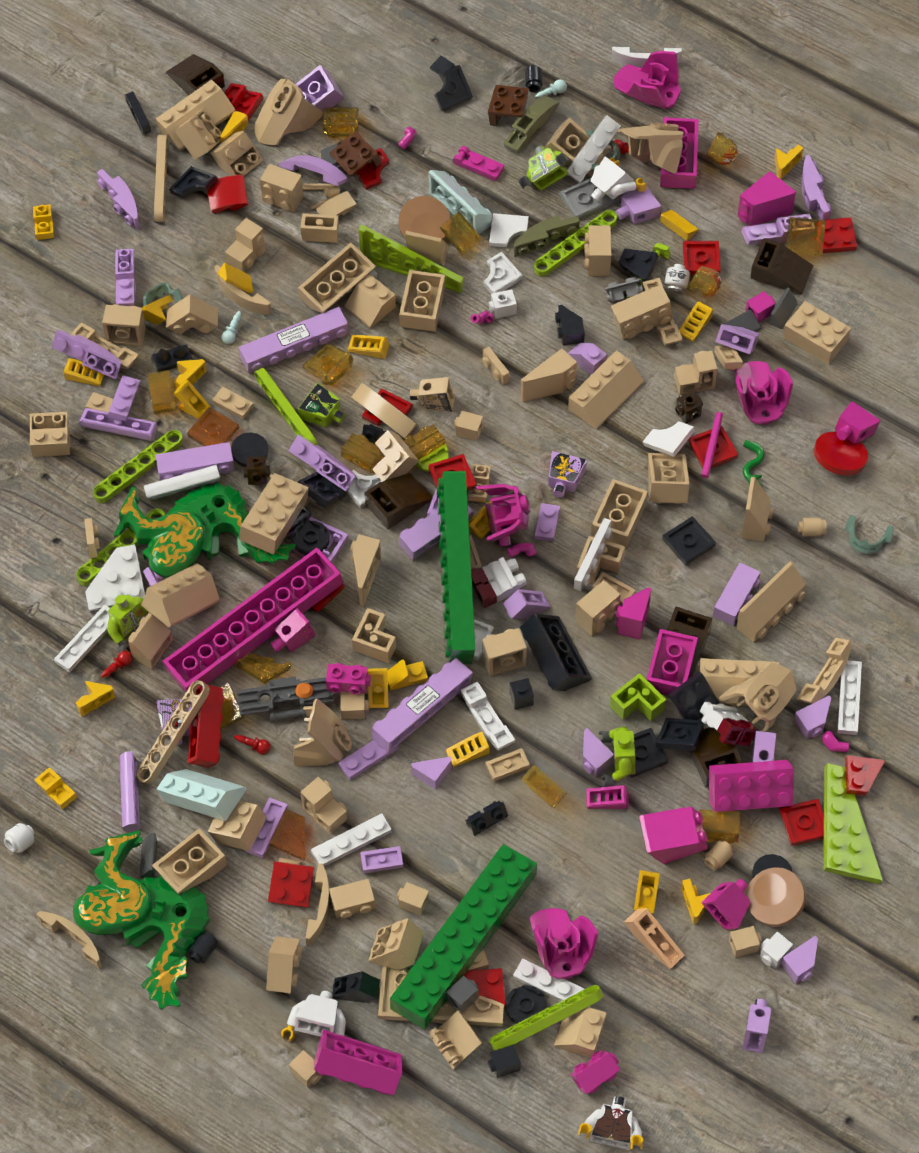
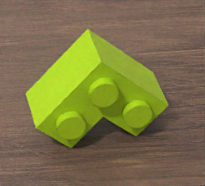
(637, 694)

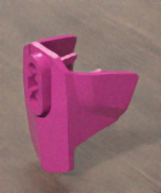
(653, 81)
(763, 391)
(519, 505)
(563, 941)

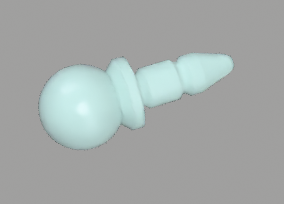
(558, 87)
(229, 335)

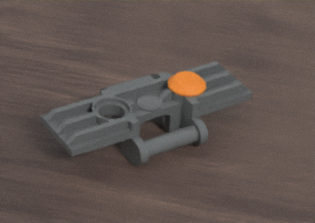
(282, 691)

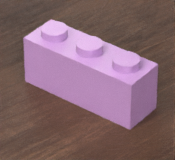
(737, 593)

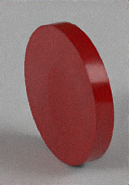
(840, 455)

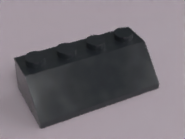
(555, 652)

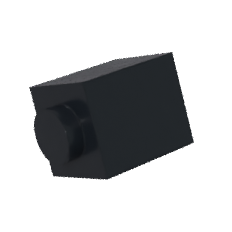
(521, 694)
(504, 1061)

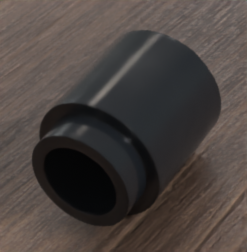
(533, 78)
(203, 948)

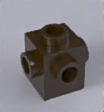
(688, 407)
(256, 470)

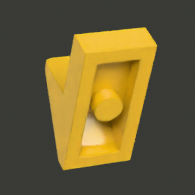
(786, 162)
(153, 311)
(190, 370)
(191, 400)
(406, 675)
(378, 688)
(98, 695)
(646, 890)
(693, 901)

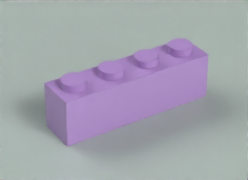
(189, 460)
(423, 535)

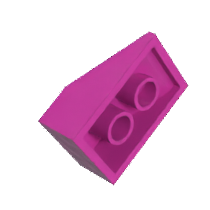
(671, 661)

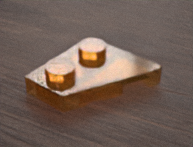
(290, 835)

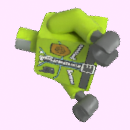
(545, 168)
(125, 619)
(623, 754)

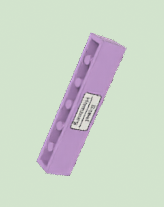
(294, 340)
(421, 705)

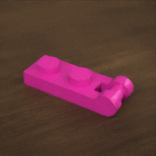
(478, 163)

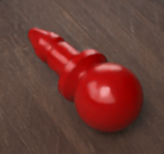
(623, 146)
(123, 659)
(261, 746)

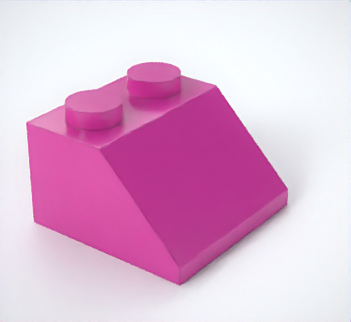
(633, 614)

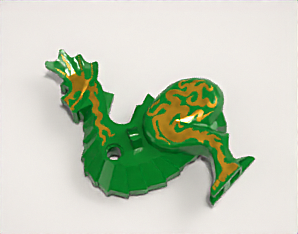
(191, 528)
(141, 912)

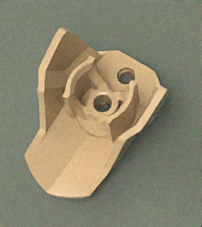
(284, 113)
(656, 142)
(765, 693)
(328, 738)

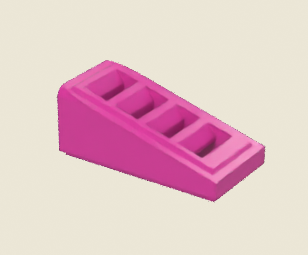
(607, 804)

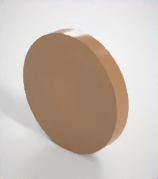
(423, 216)
(776, 897)

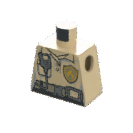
(435, 394)

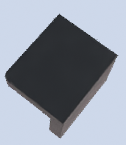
(441, 65)

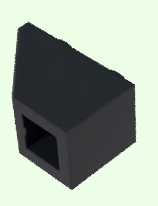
(571, 326)
(356, 987)

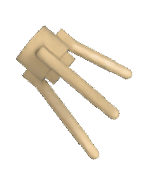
(329, 190)

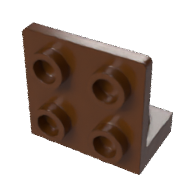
(507, 102)
(354, 154)

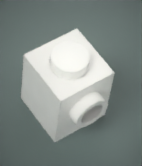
(503, 304)
(775, 949)

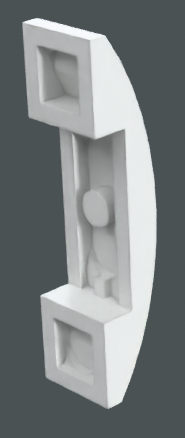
(622, 56)
(486, 717)

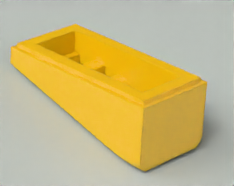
(237, 123)
(700, 311)
(379, 350)
(82, 378)
(471, 741)

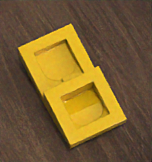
(55, 788)

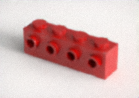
(205, 730)

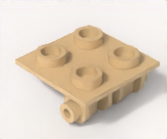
(455, 1039)

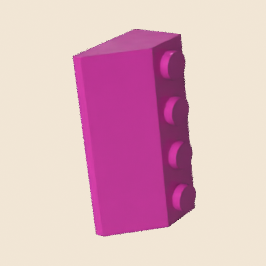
(358, 1062)

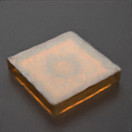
(212, 428)

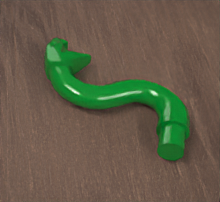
(757, 448)

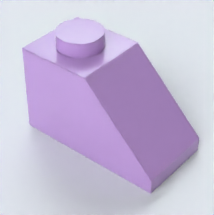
(738, 338)
(588, 356)
(525, 603)
(813, 718)
(595, 754)
(801, 961)

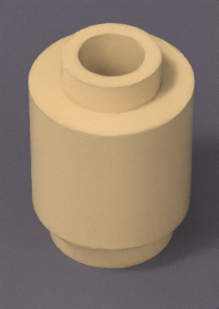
(812, 527)
(718, 855)

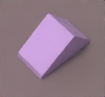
(432, 771)

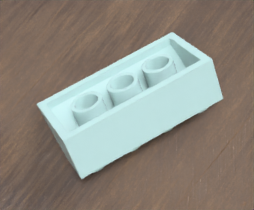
(457, 199)
(201, 793)

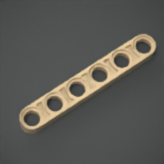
(160, 182)
(176, 734)

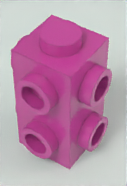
(347, 678)
(596, 1071)

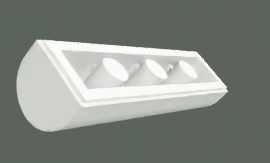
(182, 482)

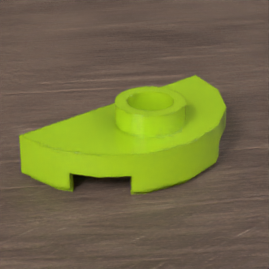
(437, 455)

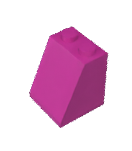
(766, 201)
(673, 834)

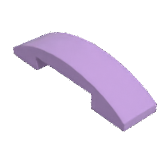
(330, 173)

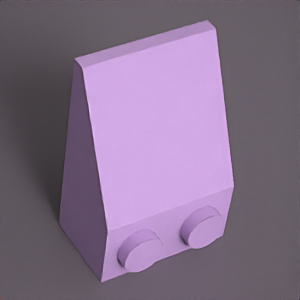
(320, 88)

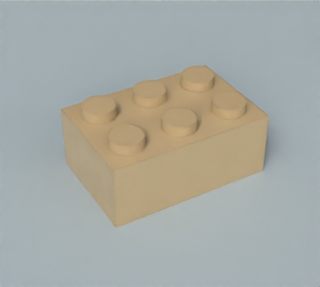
(422, 300)
(642, 312)
(816, 332)
(624, 508)

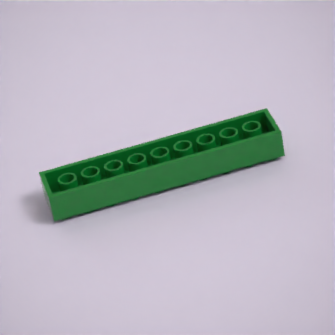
(456, 567)
(463, 936)

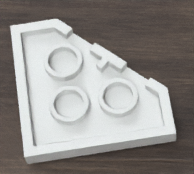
(117, 577)

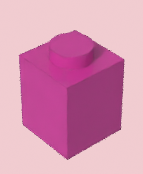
(761, 305)

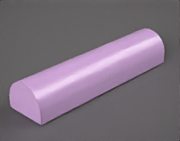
(132, 427)
(129, 792)

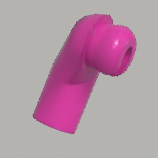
(408, 138)
(483, 317)
(521, 547)
(832, 743)

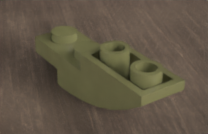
(533, 119)
(538, 235)

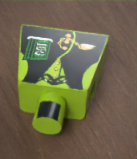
(321, 407)

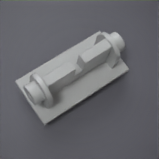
(630, 286)

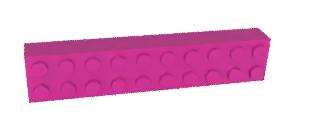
(253, 621)

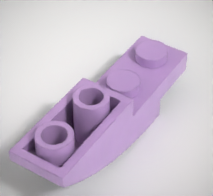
(812, 189)
(121, 196)
(772, 231)
(125, 277)
(87, 351)
(323, 462)

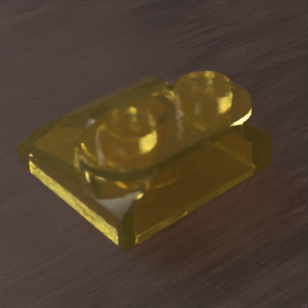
(340, 121)
(806, 236)
(329, 364)

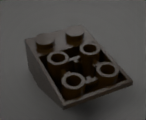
(194, 73)
(780, 267)
(396, 499)
(694, 625)
(712, 752)

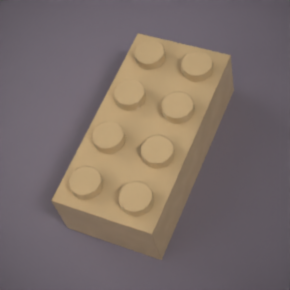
(273, 513)

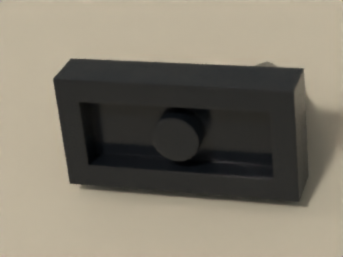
(168, 359)

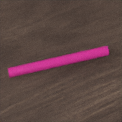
(712, 445)

